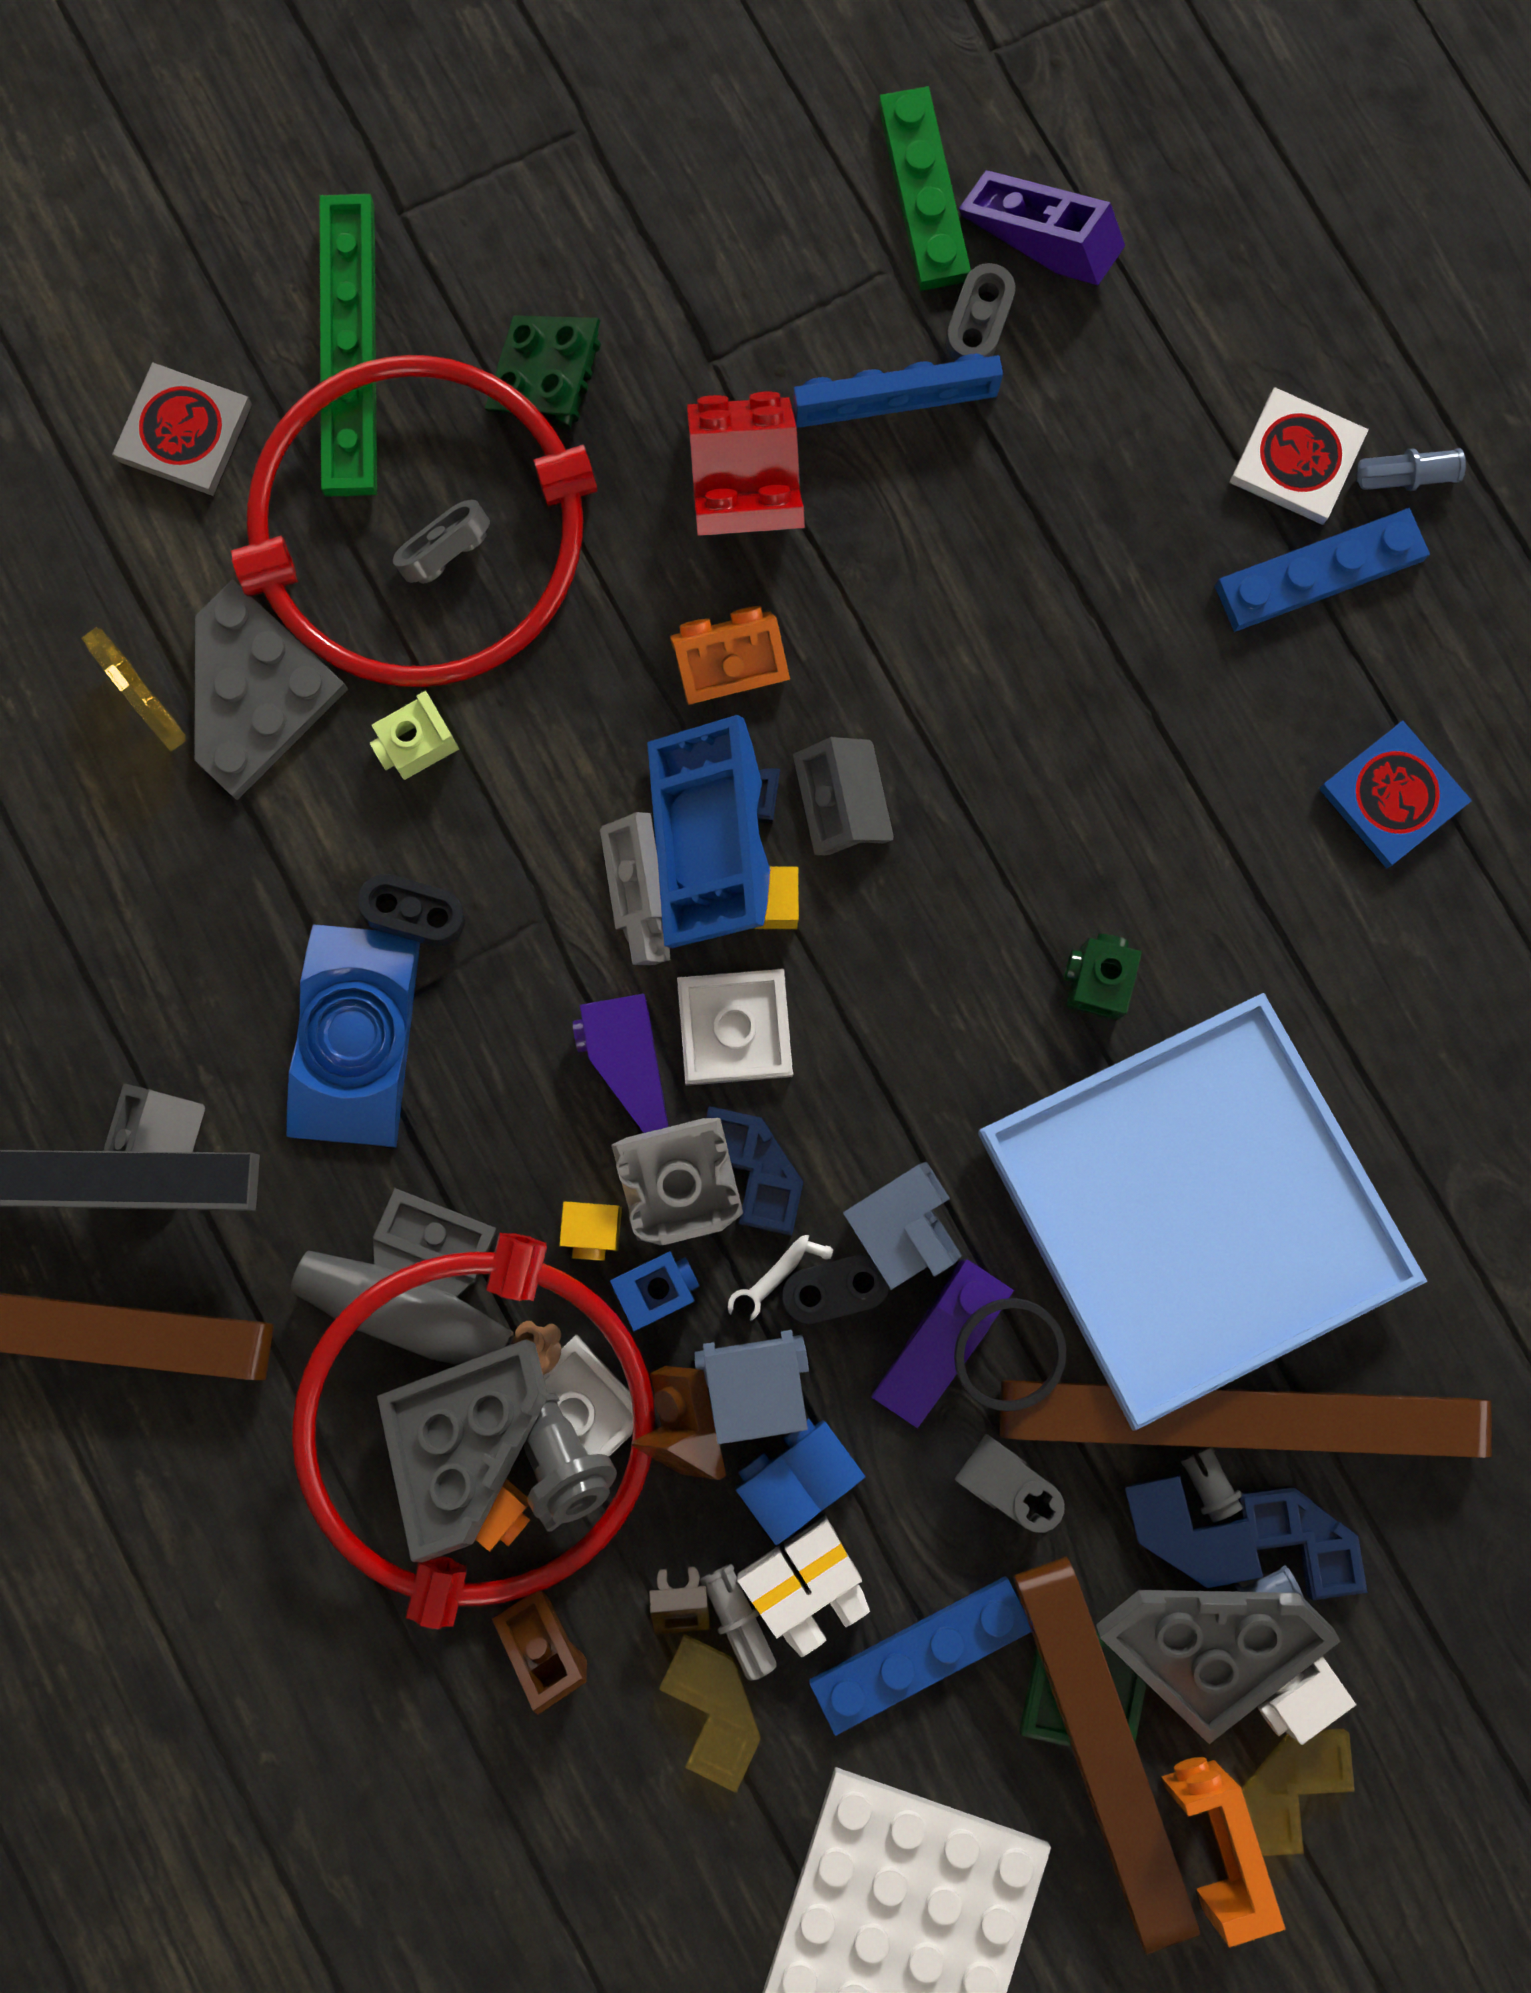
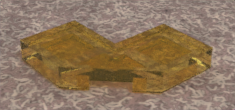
(133, 688)
(730, 1730)
(1292, 1770)

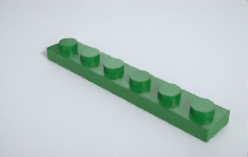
(346, 341)

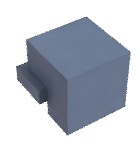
(903, 1229)
(755, 1387)

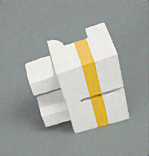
(786, 1602)

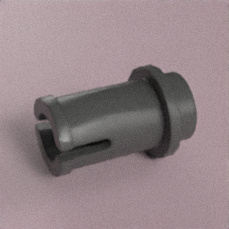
(1214, 1487)

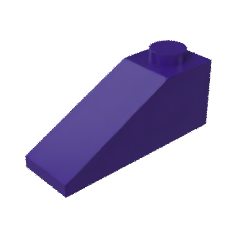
(1050, 225)
(624, 1053)
(927, 1359)

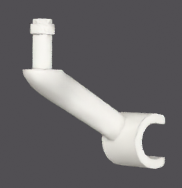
(780, 1272)

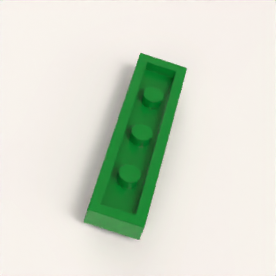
(924, 188)

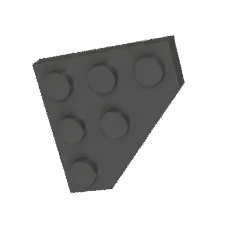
(252, 689)
(457, 1442)
(1216, 1650)

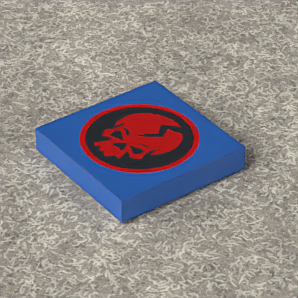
(1395, 794)

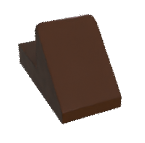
(687, 1425)
(540, 1651)

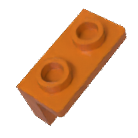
(729, 655)

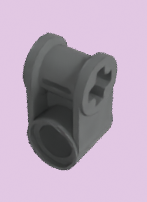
(1005, 1481)

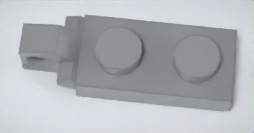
(634, 886)

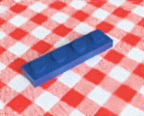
(882, 393)
(1322, 569)
(920, 1655)

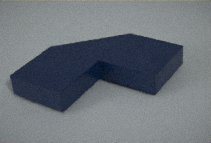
(773, 1182)
(1327, 1547)
(1207, 1554)

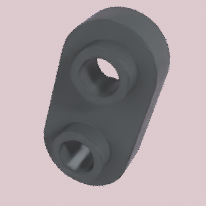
(977, 317)
(453, 532)

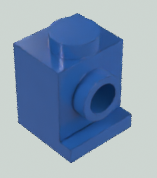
(634, 1293)

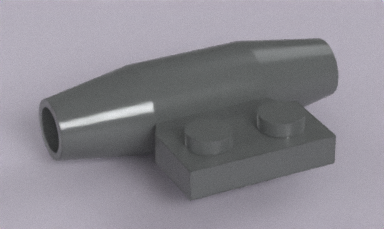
(425, 1318)

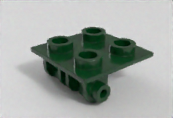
(549, 364)

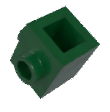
(1102, 976)

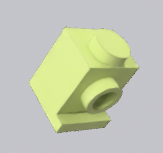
(429, 745)

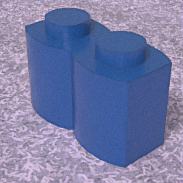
(798, 1480)

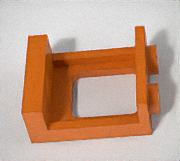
(1245, 1902)

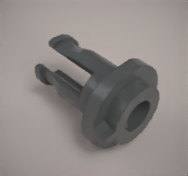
(567, 1477)

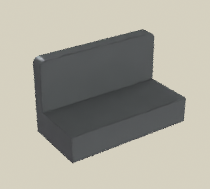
(842, 794)
(153, 1122)

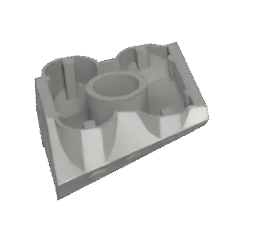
(678, 1181)

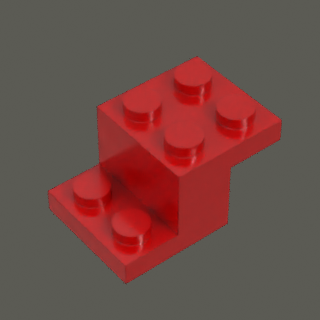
(745, 464)

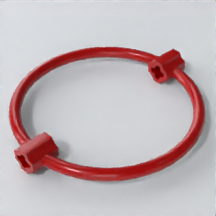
(268, 566)
(439, 1582)

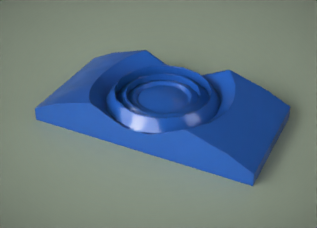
(708, 832)
(352, 1036)

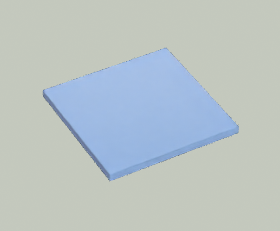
(1200, 1210)

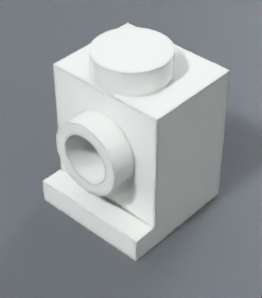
(1307, 1703)

